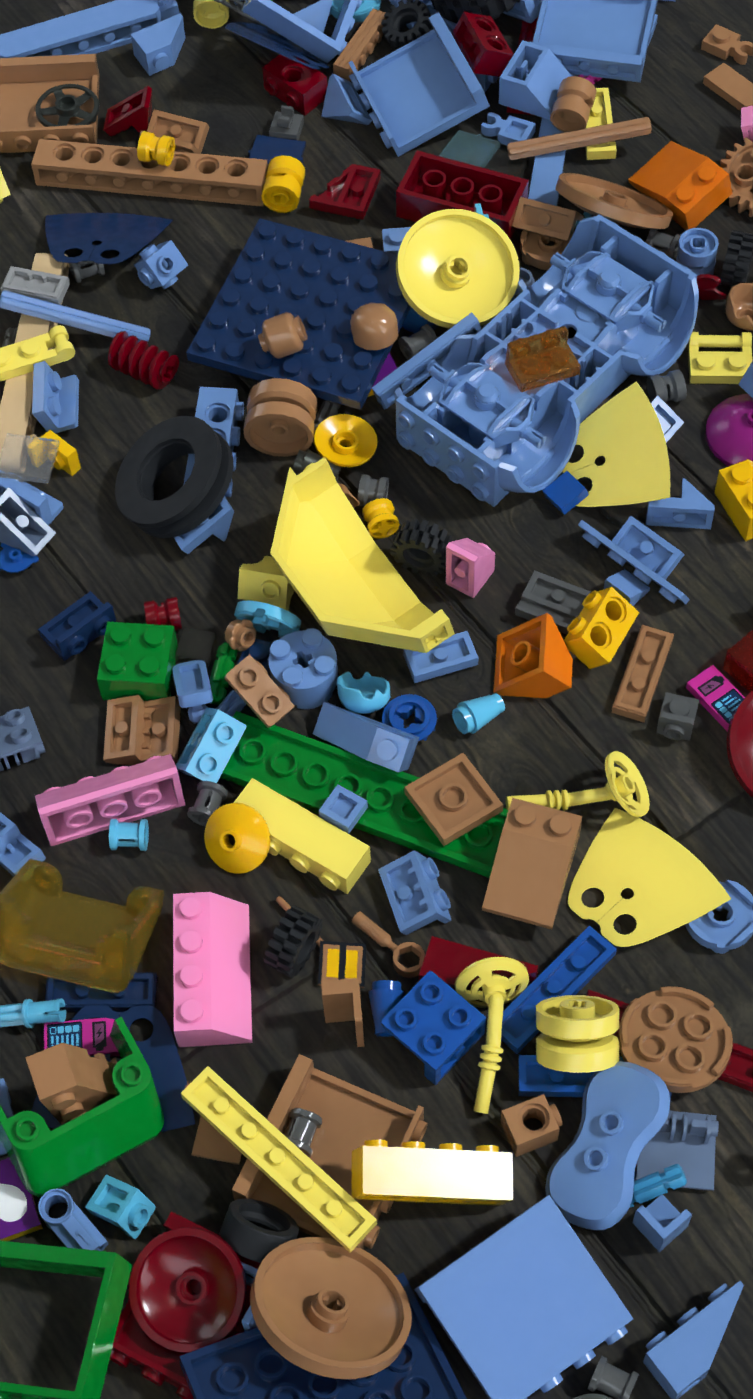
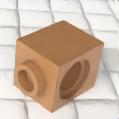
(525, 1140)

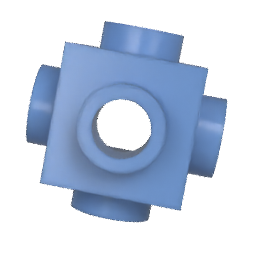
(160, 265)

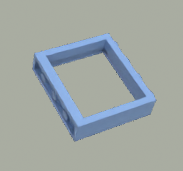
(301, 32)

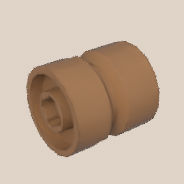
(573, 104)

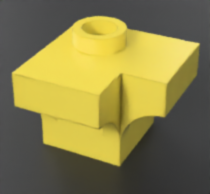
(264, 584)

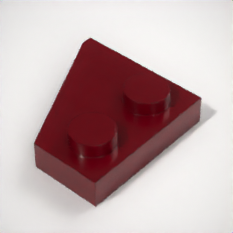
(348, 193)

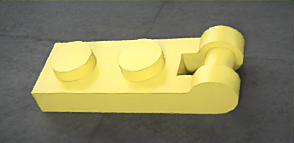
(21, 356)

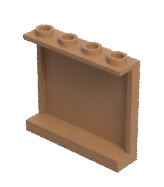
(22, 85)
(348, 1120)

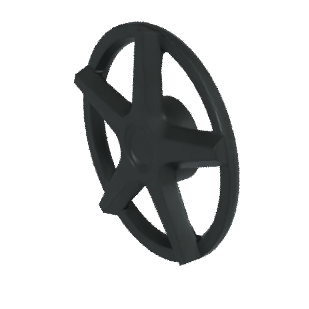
(67, 106)

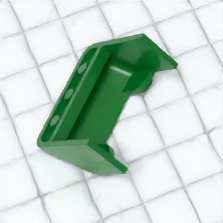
(93, 1139)

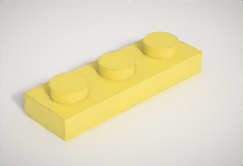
(601, 115)

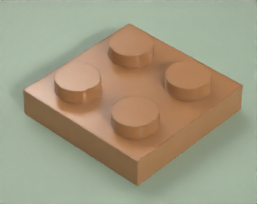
(453, 799)

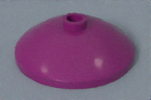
(731, 429)

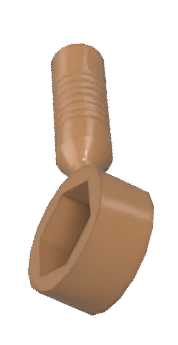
(384, 940)

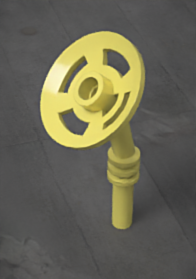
(616, 789)
(493, 998)

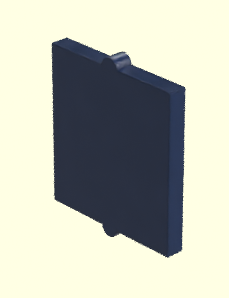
(269, 147)

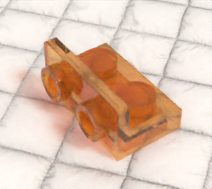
(541, 359)

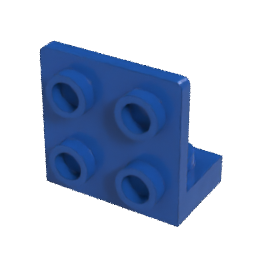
(435, 1025)

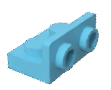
(210, 745)

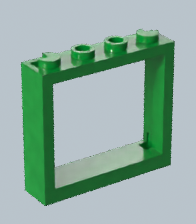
(82, 1262)

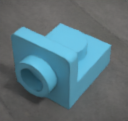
(121, 1206)

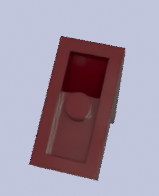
(133, 111)

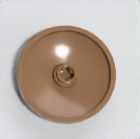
(613, 201)
(330, 1308)

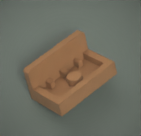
(187, 132)
(259, 691)

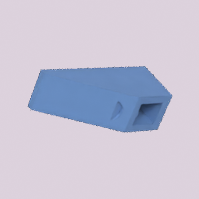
(688, 1352)

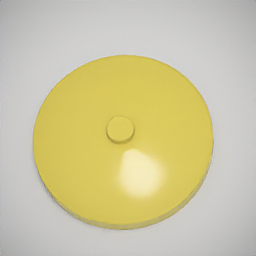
(457, 266)

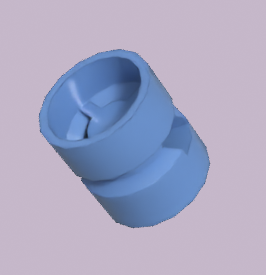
(698, 250)

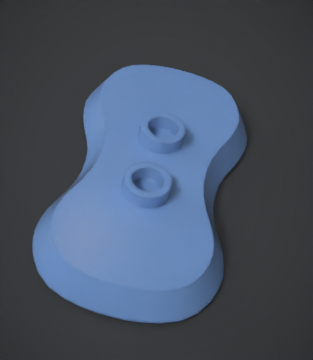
(596, 1171)

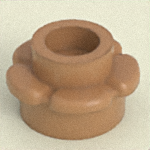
(240, 634)

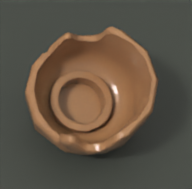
(740, 306)
(374, 326)

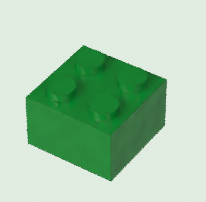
(137, 661)

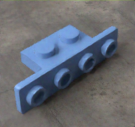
(643, 550)

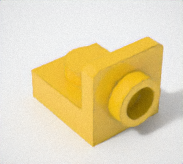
(66, 456)

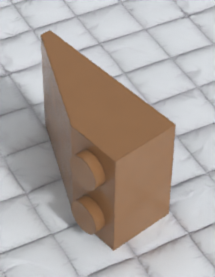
(532, 863)

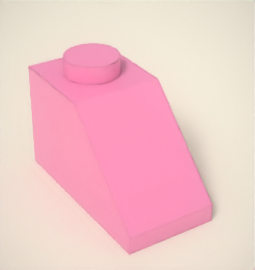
(468, 565)

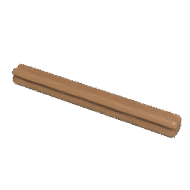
(579, 138)

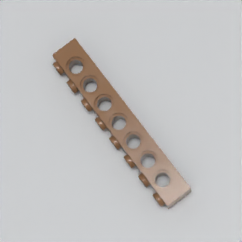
(120, 171)

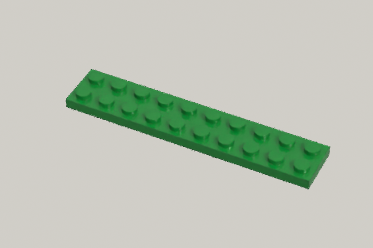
(310, 771)

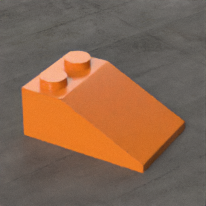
(684, 183)

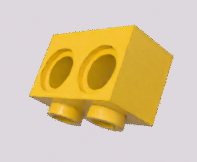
(600, 627)

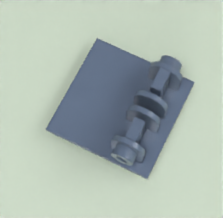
(20, 735)
(685, 1141)

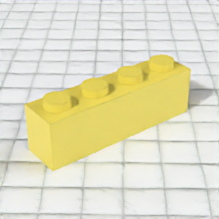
(307, 839)

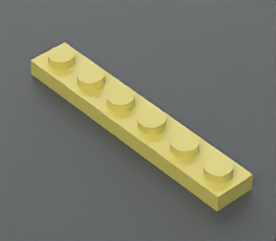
(279, 1159)

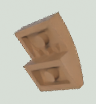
(141, 729)

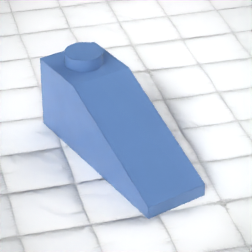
(366, 737)

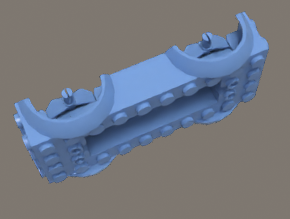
(629, 317)

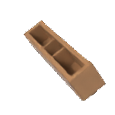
(360, 45)

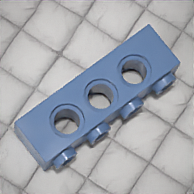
(221, 411)

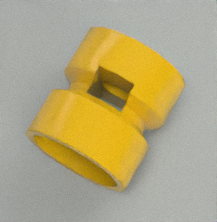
(283, 184)

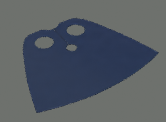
(259, 35)
(115, 230)
(160, 1056)

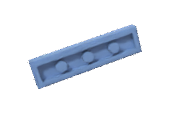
(417, 368)

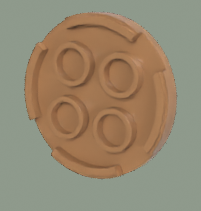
(676, 1038)

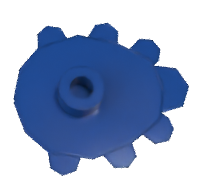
(15, 560)

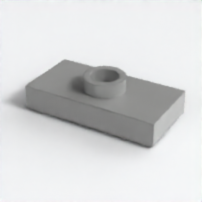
(36, 284)

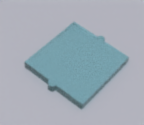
(470, 149)

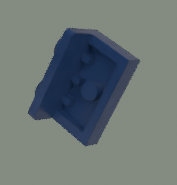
(77, 625)

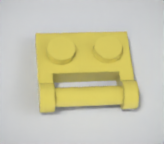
(719, 366)

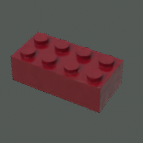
(444, 183)

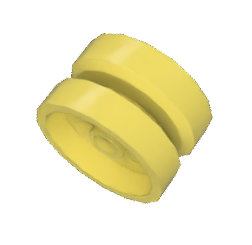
(577, 1033)

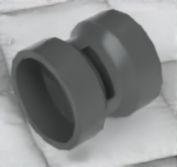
(667, 387)

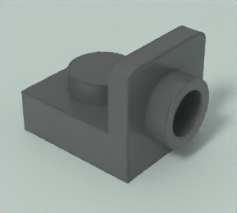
(677, 717)

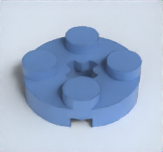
(728, 934)

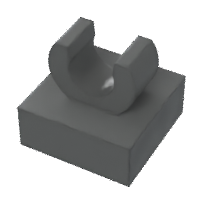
(286, 124)

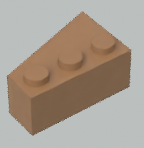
(71, 1080)

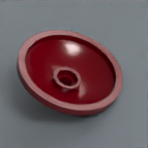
(163, 1294)

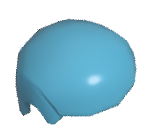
(363, 694)

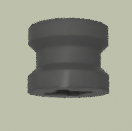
(372, 489)

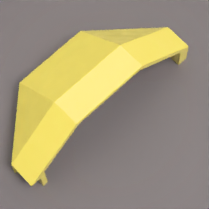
(344, 572)

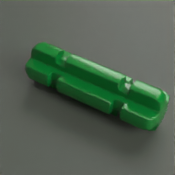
(220, 668)

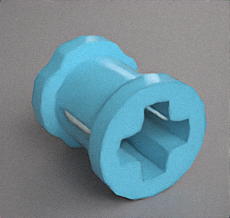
(128, 834)

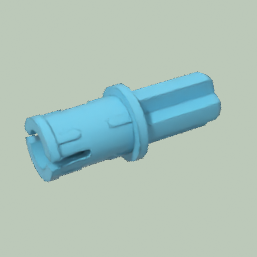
(32, 1013)

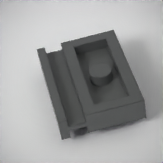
(551, 596)

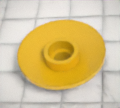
(345, 431)
(250, 836)

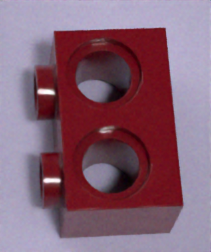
(482, 44)

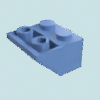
(532, 80)

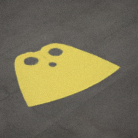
(633, 448)
(666, 881)

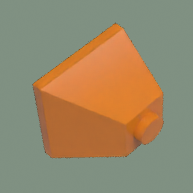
(532, 660)

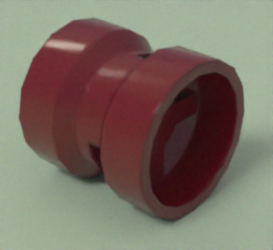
(165, 614)

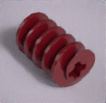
(142, 361)

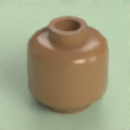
(282, 335)

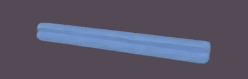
(70, 316)

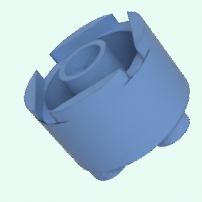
(304, 667)

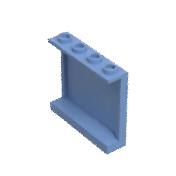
(597, 35)
(420, 89)
(526, 1304)

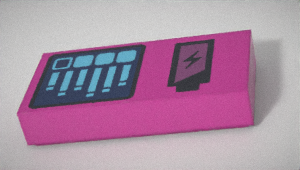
(716, 694)
(86, 1034)

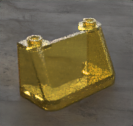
(74, 934)

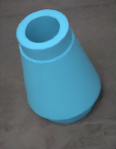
(477, 712)

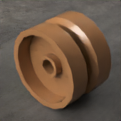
(280, 417)

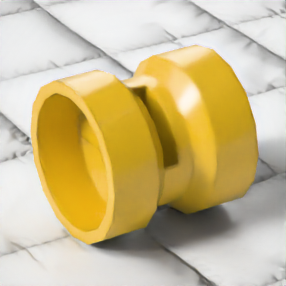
(156, 148)

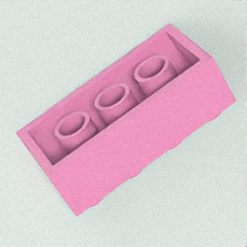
(120, 795)
(211, 970)

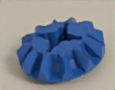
(403, 707)

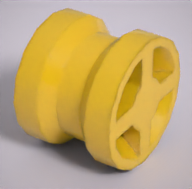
(380, 518)

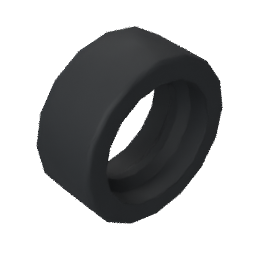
(256, 1228)

